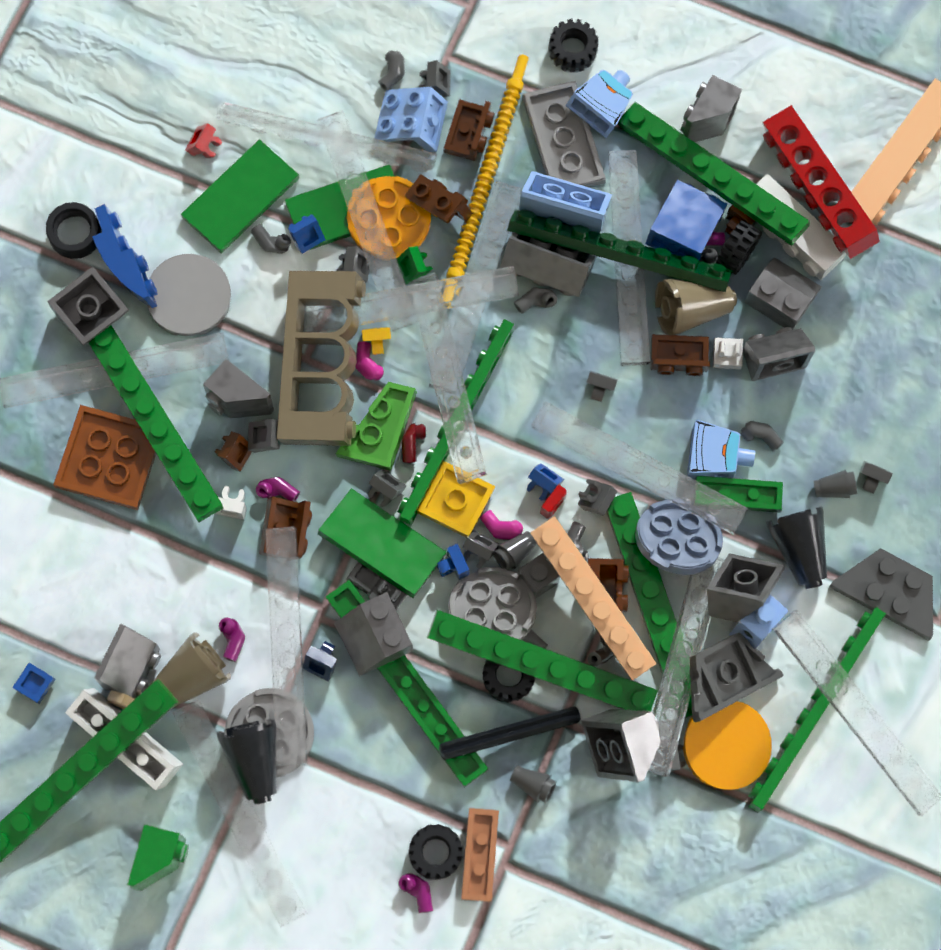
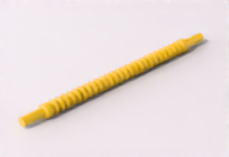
(514, 87)

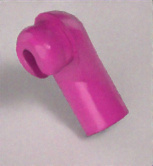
(365, 364)
(501, 529)

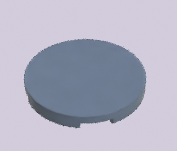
(677, 539)

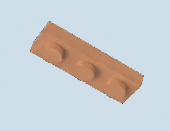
(480, 855)

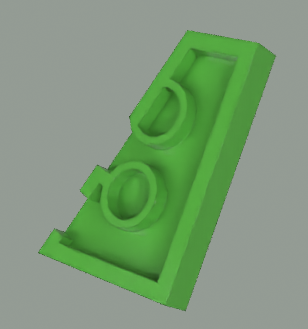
(381, 428)

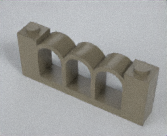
(318, 289)

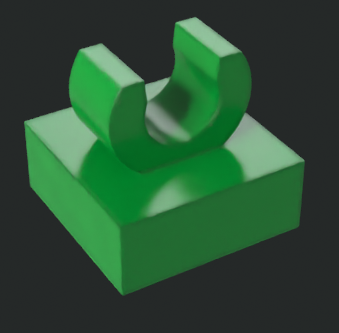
(412, 264)

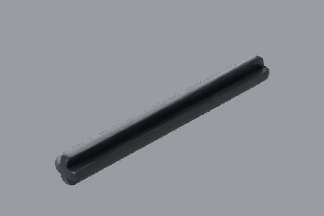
(509, 733)

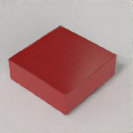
(553, 502)

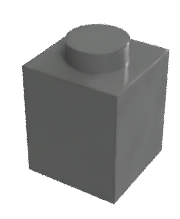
(539, 575)

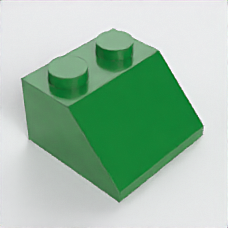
(156, 856)

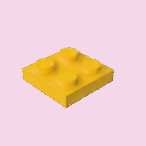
(453, 503)

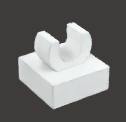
(727, 353)
(233, 507)

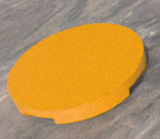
(404, 220)
(728, 747)

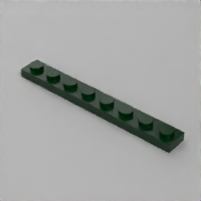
(619, 250)

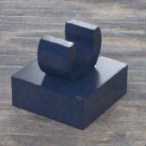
(320, 661)

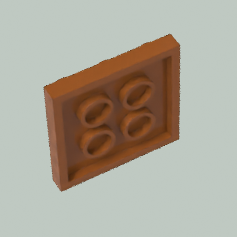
(106, 458)

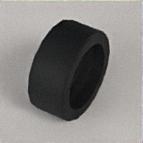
(64, 212)

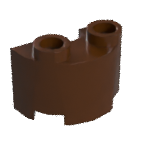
(612, 575)

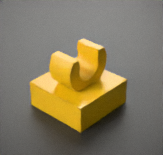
(376, 336)

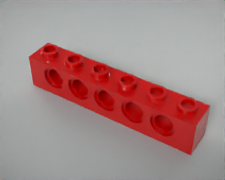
(788, 126)

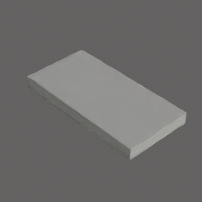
(563, 137)

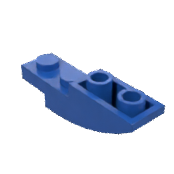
(122, 259)

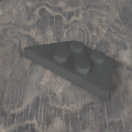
(894, 588)
(727, 674)

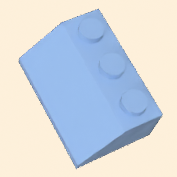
(565, 201)

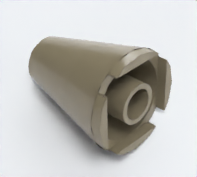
(690, 305)
(193, 670)

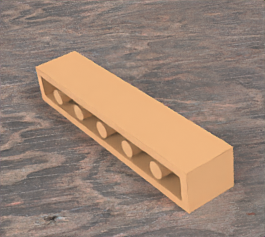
(900, 155)
(593, 598)

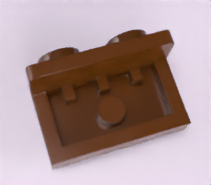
(467, 130)
(437, 200)
(679, 353)
(287, 513)

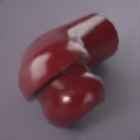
(409, 441)

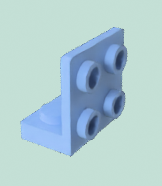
(412, 115)

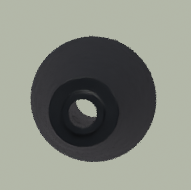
(802, 545)
(252, 757)

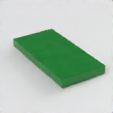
(240, 196)
(328, 207)
(381, 543)

